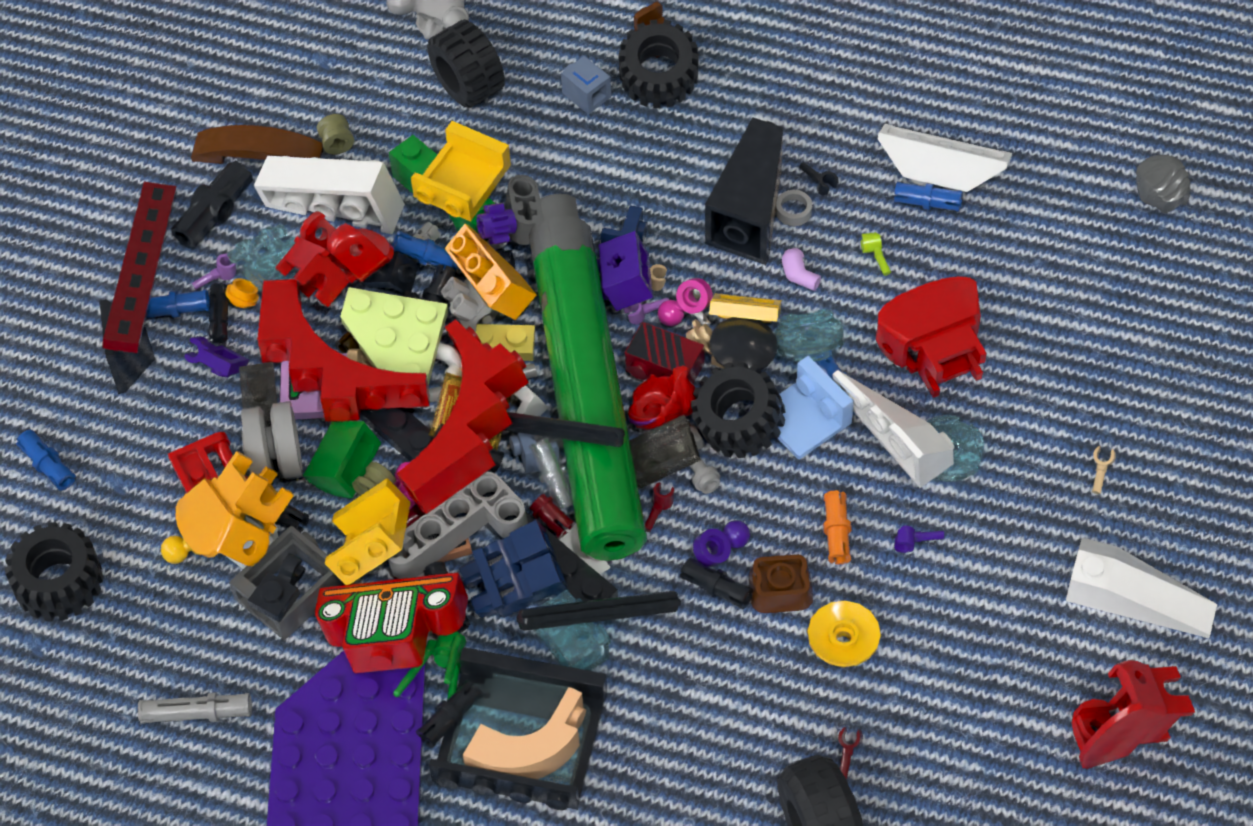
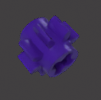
(496, 223)

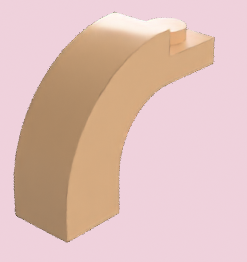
(535, 753)

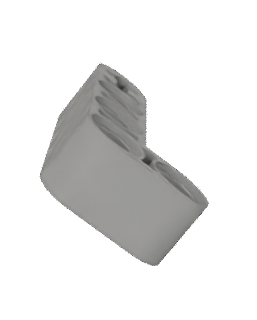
(453, 531)

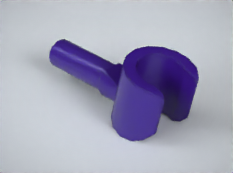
(907, 537)

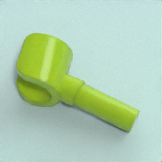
(872, 243)

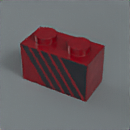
(660, 351)

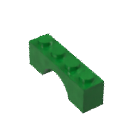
(415, 157)

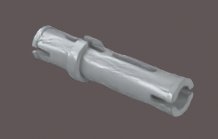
(205, 707)

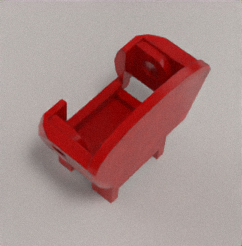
(334, 258)
(940, 323)
(1142, 718)

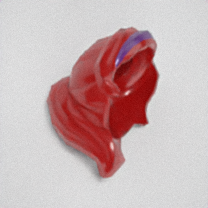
(662, 399)

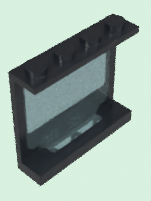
(518, 702)

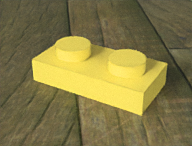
(512, 337)

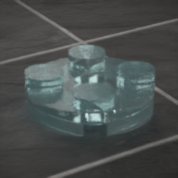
(809, 335)
(968, 443)

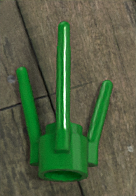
(446, 654)

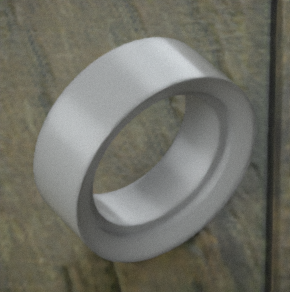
(793, 219)

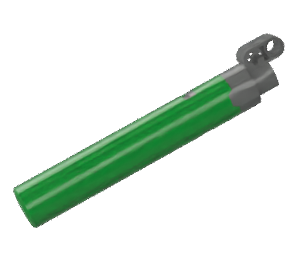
(581, 367)

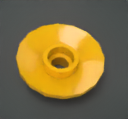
(845, 620)

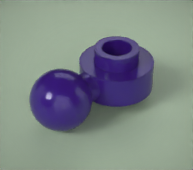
(734, 535)

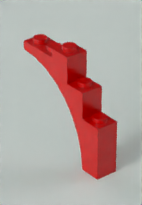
(315, 366)
(463, 445)

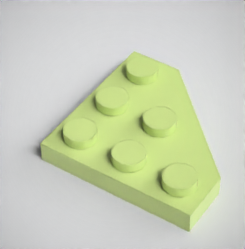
(395, 329)

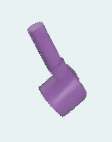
(223, 271)
(638, 316)

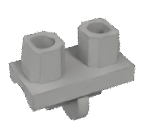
(467, 303)

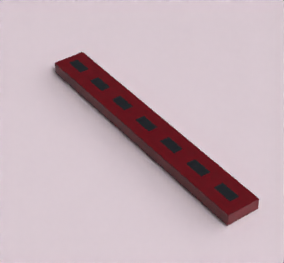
(139, 268)

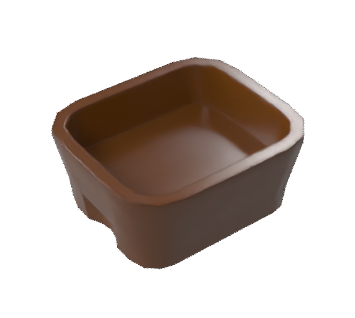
(780, 584)

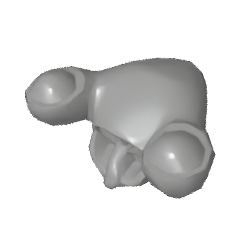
(432, 15)

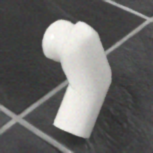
(451, 357)

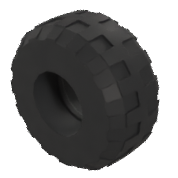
(817, 794)

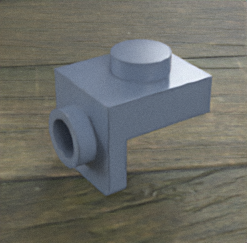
(520, 446)

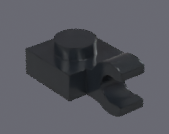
(277, 593)

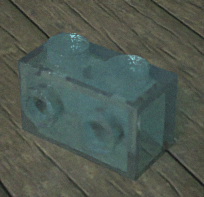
(575, 645)

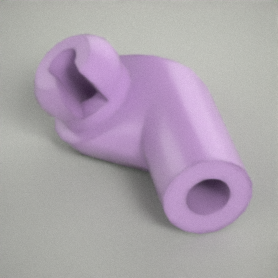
(795, 270)

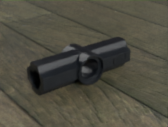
(211, 204)

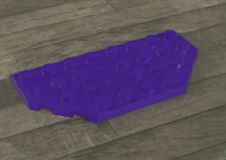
(348, 750)

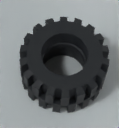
(658, 41)
(466, 63)
(724, 390)
(47, 548)

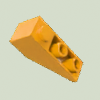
(490, 273)

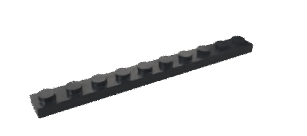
(411, 437)

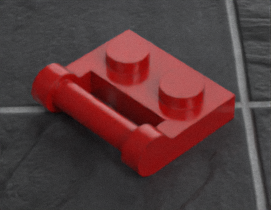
(192, 462)

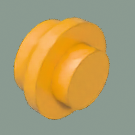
(242, 293)

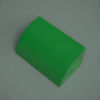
(342, 457)

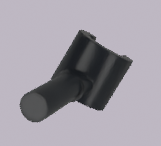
(826, 177)

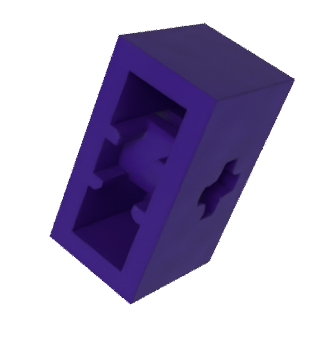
(625, 271)

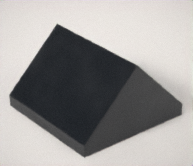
(126, 366)

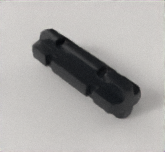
(218, 313)

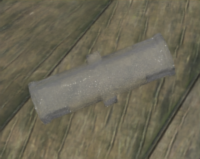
(552, 472)

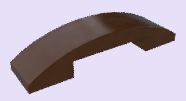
(252, 143)

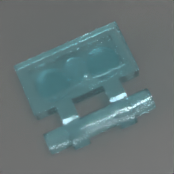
(262, 267)

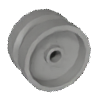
(273, 442)

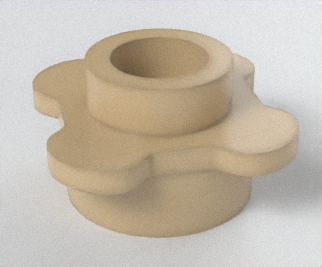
(700, 334)

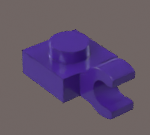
(220, 359)

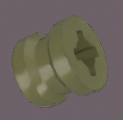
(335, 134)
(374, 475)

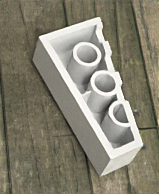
(333, 187)

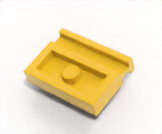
(745, 307)

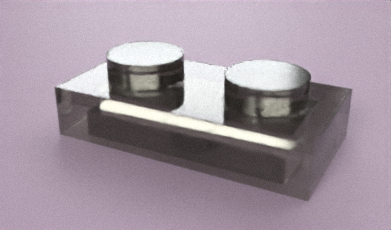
(259, 387)

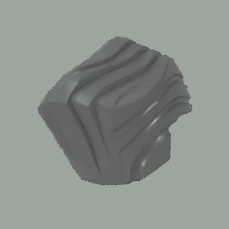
(1163, 182)

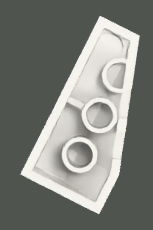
(904, 435)
(1128, 587)

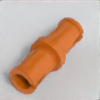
(837, 527)

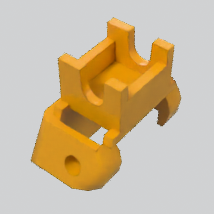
(215, 511)

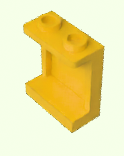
(462, 172)
(373, 531)

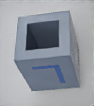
(586, 84)

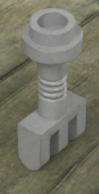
(705, 478)

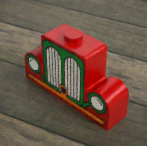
(389, 620)

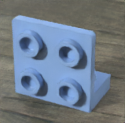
(814, 410)

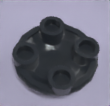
(743, 341)

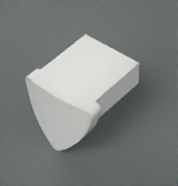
(531, 403)

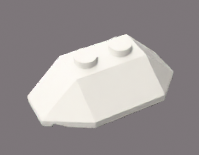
(941, 160)

